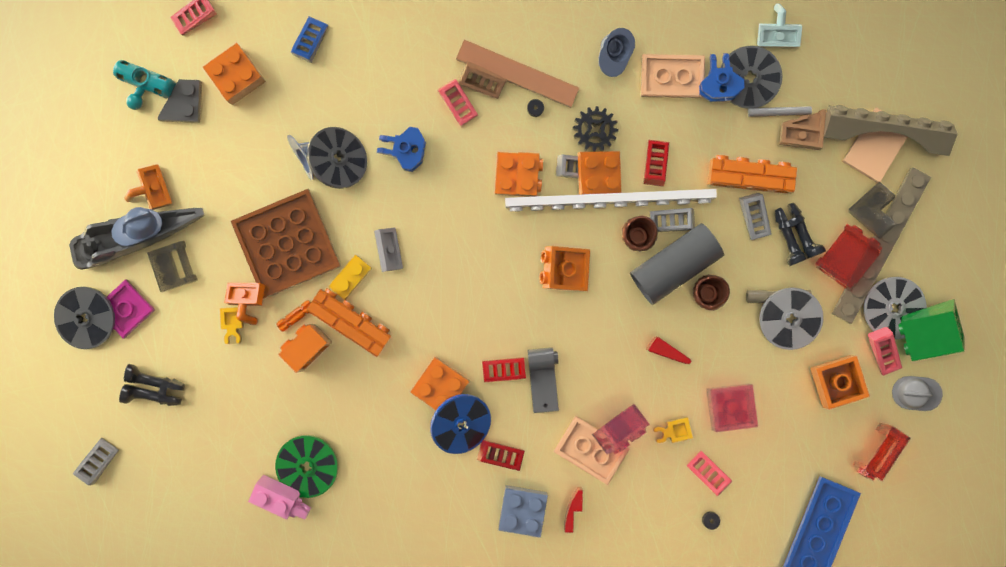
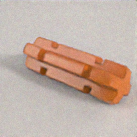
(293, 316)

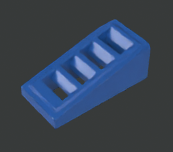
(303, 35)

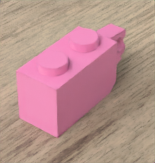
(278, 499)

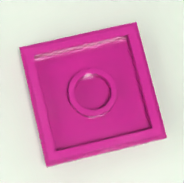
(129, 308)

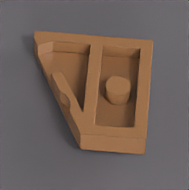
(804, 132)

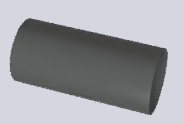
(677, 263)

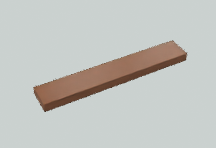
(519, 73)

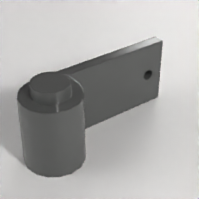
(543, 379)

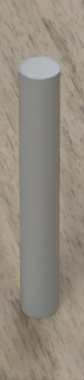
(779, 111)

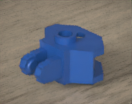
(721, 79)
(403, 148)

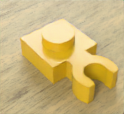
(229, 321)
(677, 430)

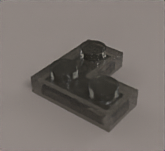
(868, 210)

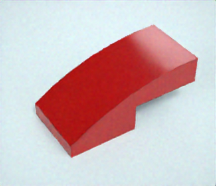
(575, 504)

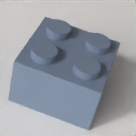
(523, 511)

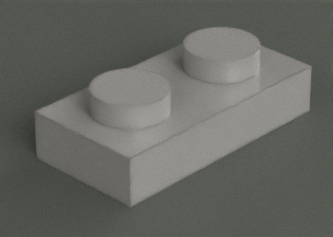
(388, 249)

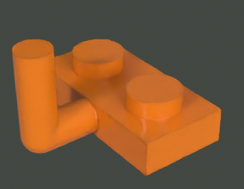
(152, 186)
(243, 295)

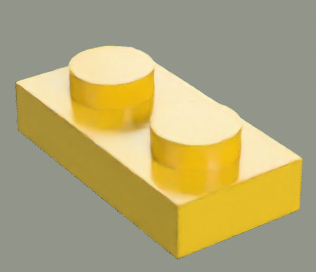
(350, 277)

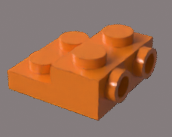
(518, 174)
(565, 268)

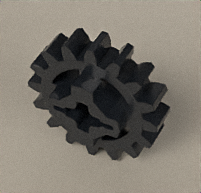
(588, 122)

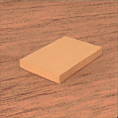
(672, 75)
(874, 152)
(585, 452)

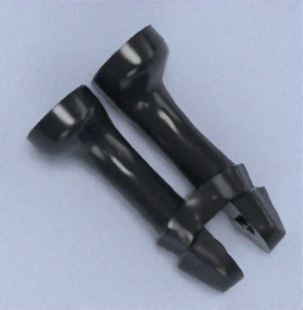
(797, 221)
(131, 392)

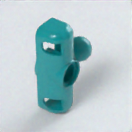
(132, 75)

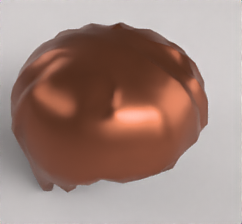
(640, 233)
(711, 292)

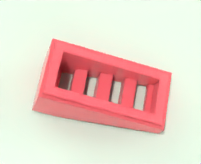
(194, 4)
(459, 91)
(879, 339)
(722, 486)

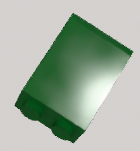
(933, 331)

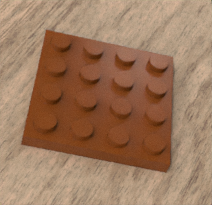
(285, 243)

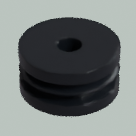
(535, 103)
(706, 520)

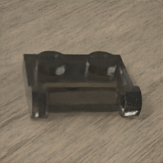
(165, 268)

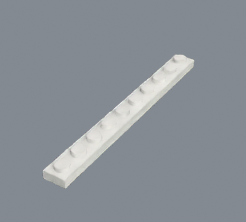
(619, 199)

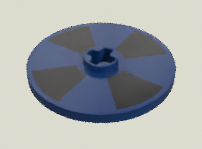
(457, 410)

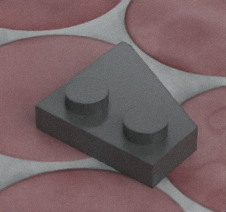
(183, 102)

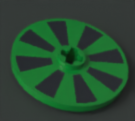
(321, 459)

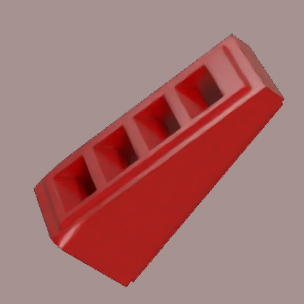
(654, 179)
(664, 349)
(521, 365)
(490, 460)

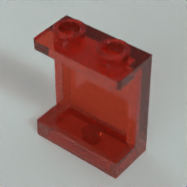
(849, 257)
(886, 453)

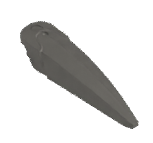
(98, 247)

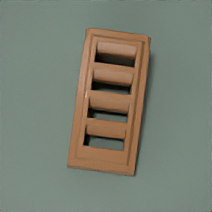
(477, 70)

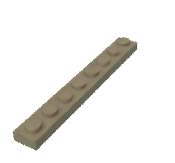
(899, 212)

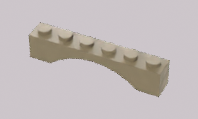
(846, 123)

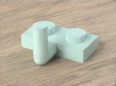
(779, 34)

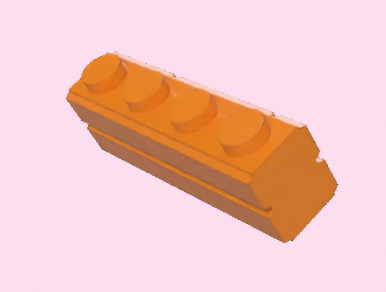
(752, 175)
(348, 322)

